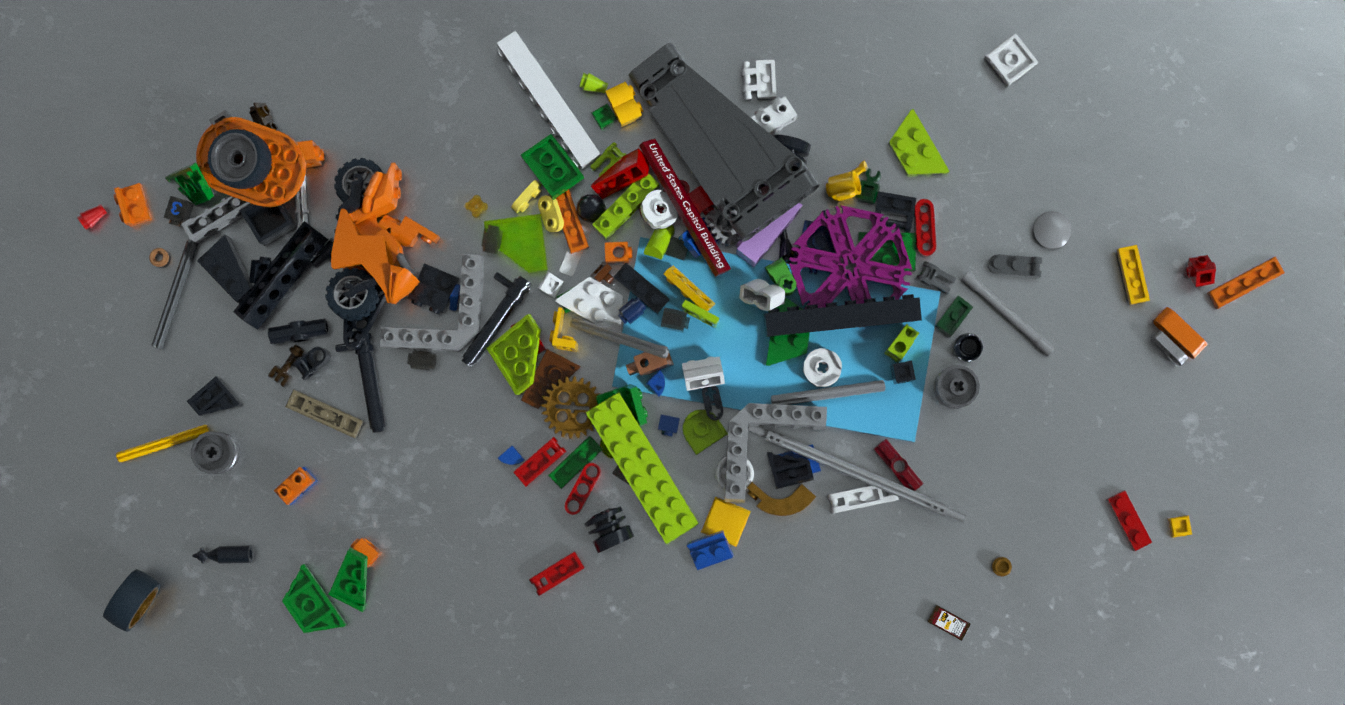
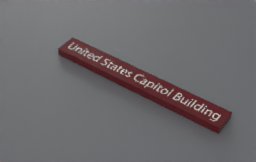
(685, 207)

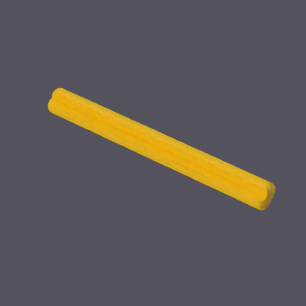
(162, 443)

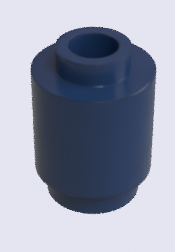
(631, 310)

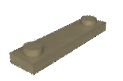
(324, 413)

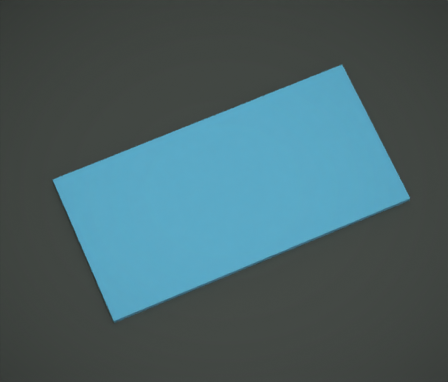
(744, 347)

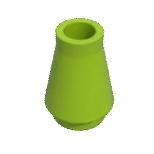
(592, 83)

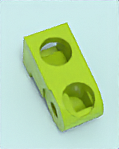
(901, 343)

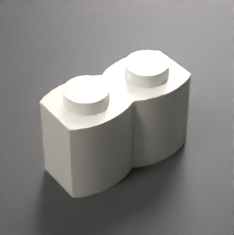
(762, 294)

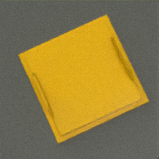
(728, 518)

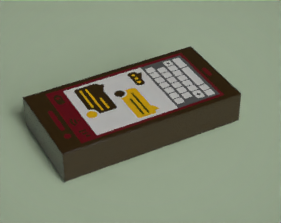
(948, 622)

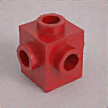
(1201, 271)

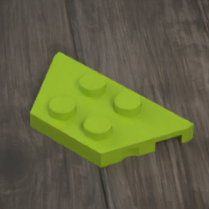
(915, 148)

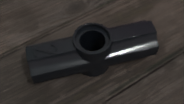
(298, 331)

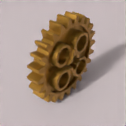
(573, 389)

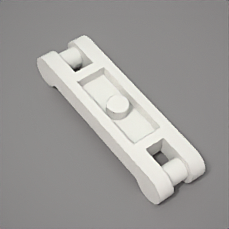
(859, 498)

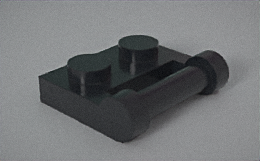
(896, 205)

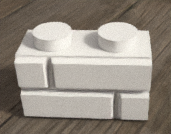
(703, 373)

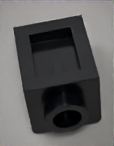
(258, 268)

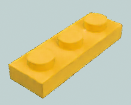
(1133, 274)
(688, 288)

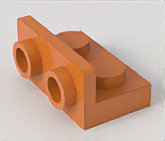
(132, 205)

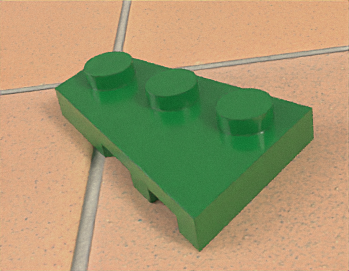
(351, 580)

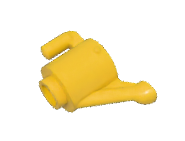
(846, 184)

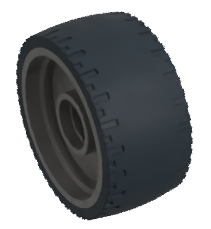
(227, 152)

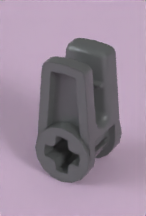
(928, 275)

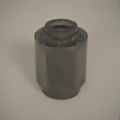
(491, 239)
(422, 360)

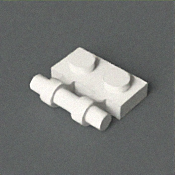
(765, 79)

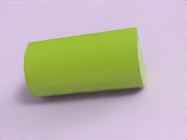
(659, 242)

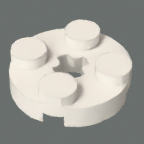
(650, 214)
(817, 377)

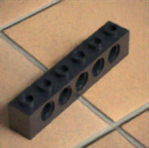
(280, 275)

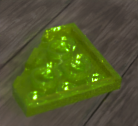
(523, 241)

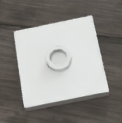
(1011, 59)

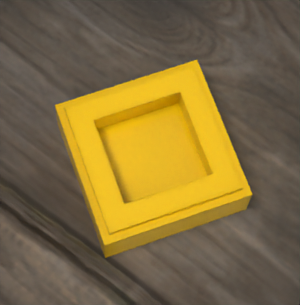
(1180, 526)

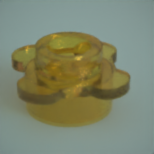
(476, 200)

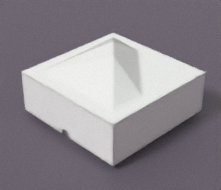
(550, 284)

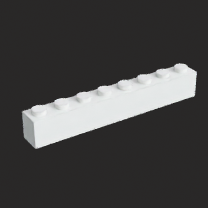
(548, 99)

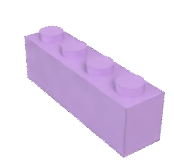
(758, 245)

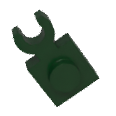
(869, 188)

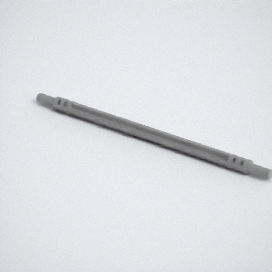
(857, 473)

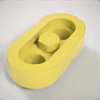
(530, 192)
(549, 213)

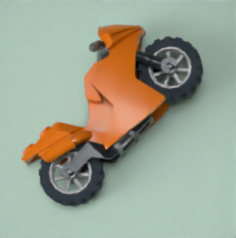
(363, 245)

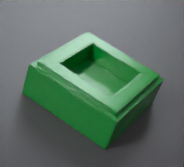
(604, 116)

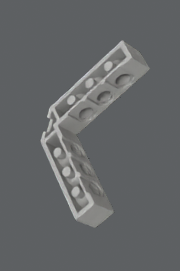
(217, 216)
(468, 322)
(755, 415)

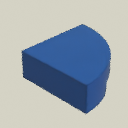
(454, 298)
(657, 383)
(511, 457)

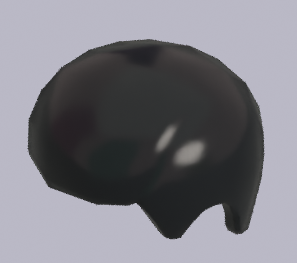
(590, 207)
(968, 347)

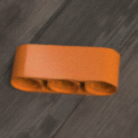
(1180, 332)

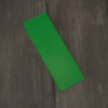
(575, 462)

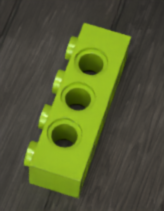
(624, 207)

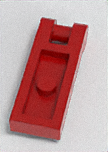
(539, 462)
(557, 573)

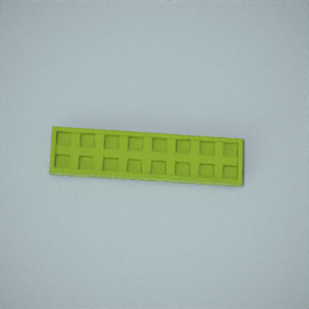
(642, 468)

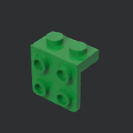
(632, 398)

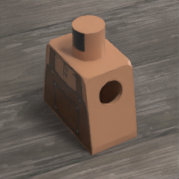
(655, 363)

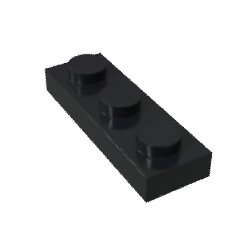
(641, 288)

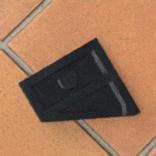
(213, 398)
(789, 470)

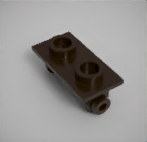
(261, 114)

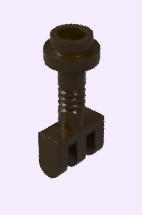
(296, 352)

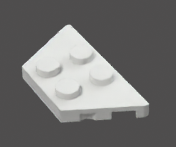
(594, 303)

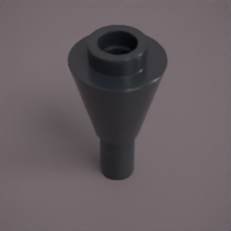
(785, 248)
(325, 254)

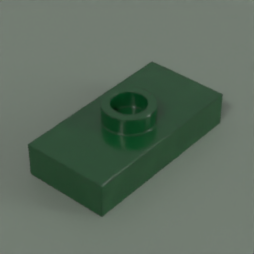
(953, 316)

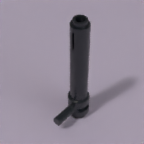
(513, 297)
(369, 382)

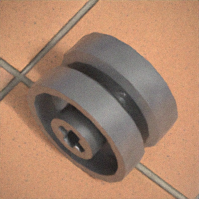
(966, 381)
(204, 448)

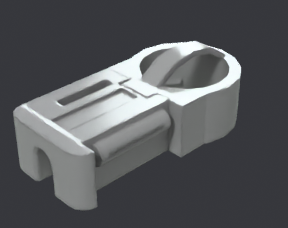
(1173, 352)

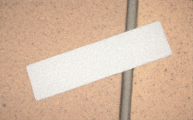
(571, 260)

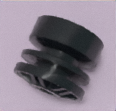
(609, 529)

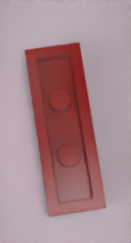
(1129, 520)

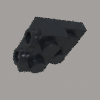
(433, 289)

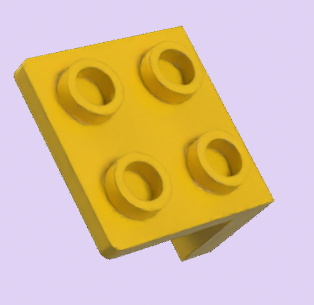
(566, 343)

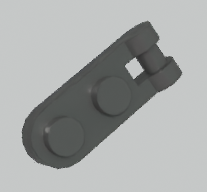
(1014, 265)

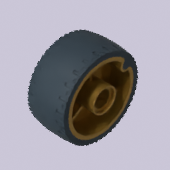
(131, 600)

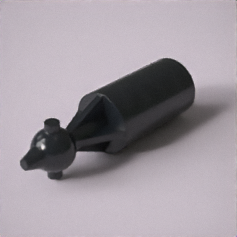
(226, 554)

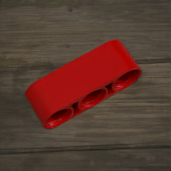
(575, 495)

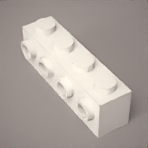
(776, 115)

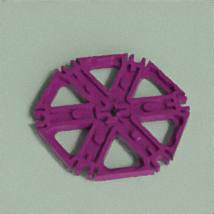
(845, 248)

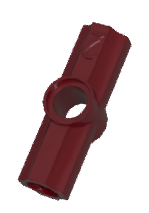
(889, 457)

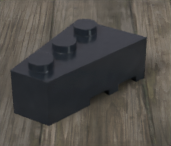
(226, 268)

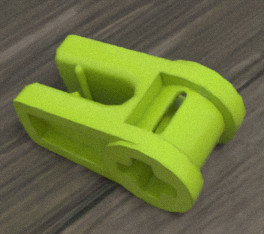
(607, 155)

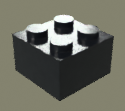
(268, 222)

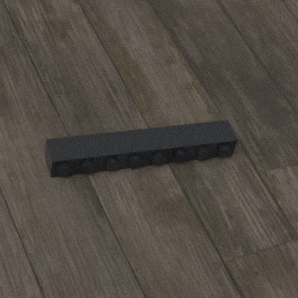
(842, 317)

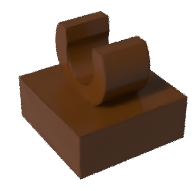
(602, 272)

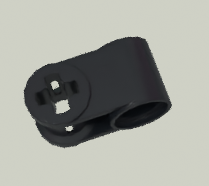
(308, 363)

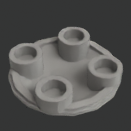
(1052, 230)

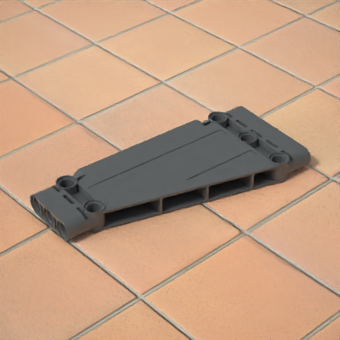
(722, 144)

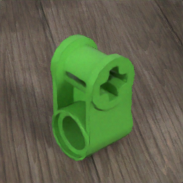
(779, 274)

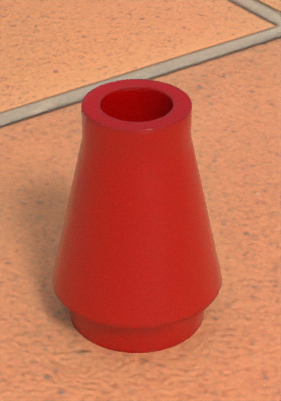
(91, 216)

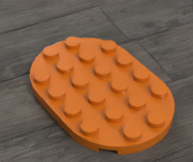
(286, 170)

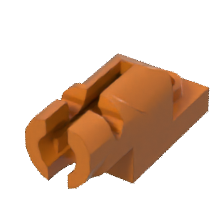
(407, 231)

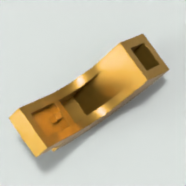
(782, 507)

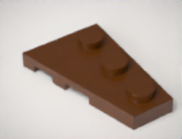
(548, 371)

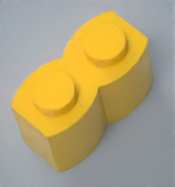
(624, 104)

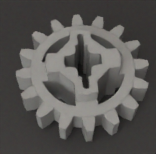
(716, 224)

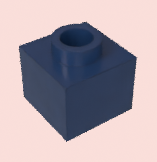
(668, 425)

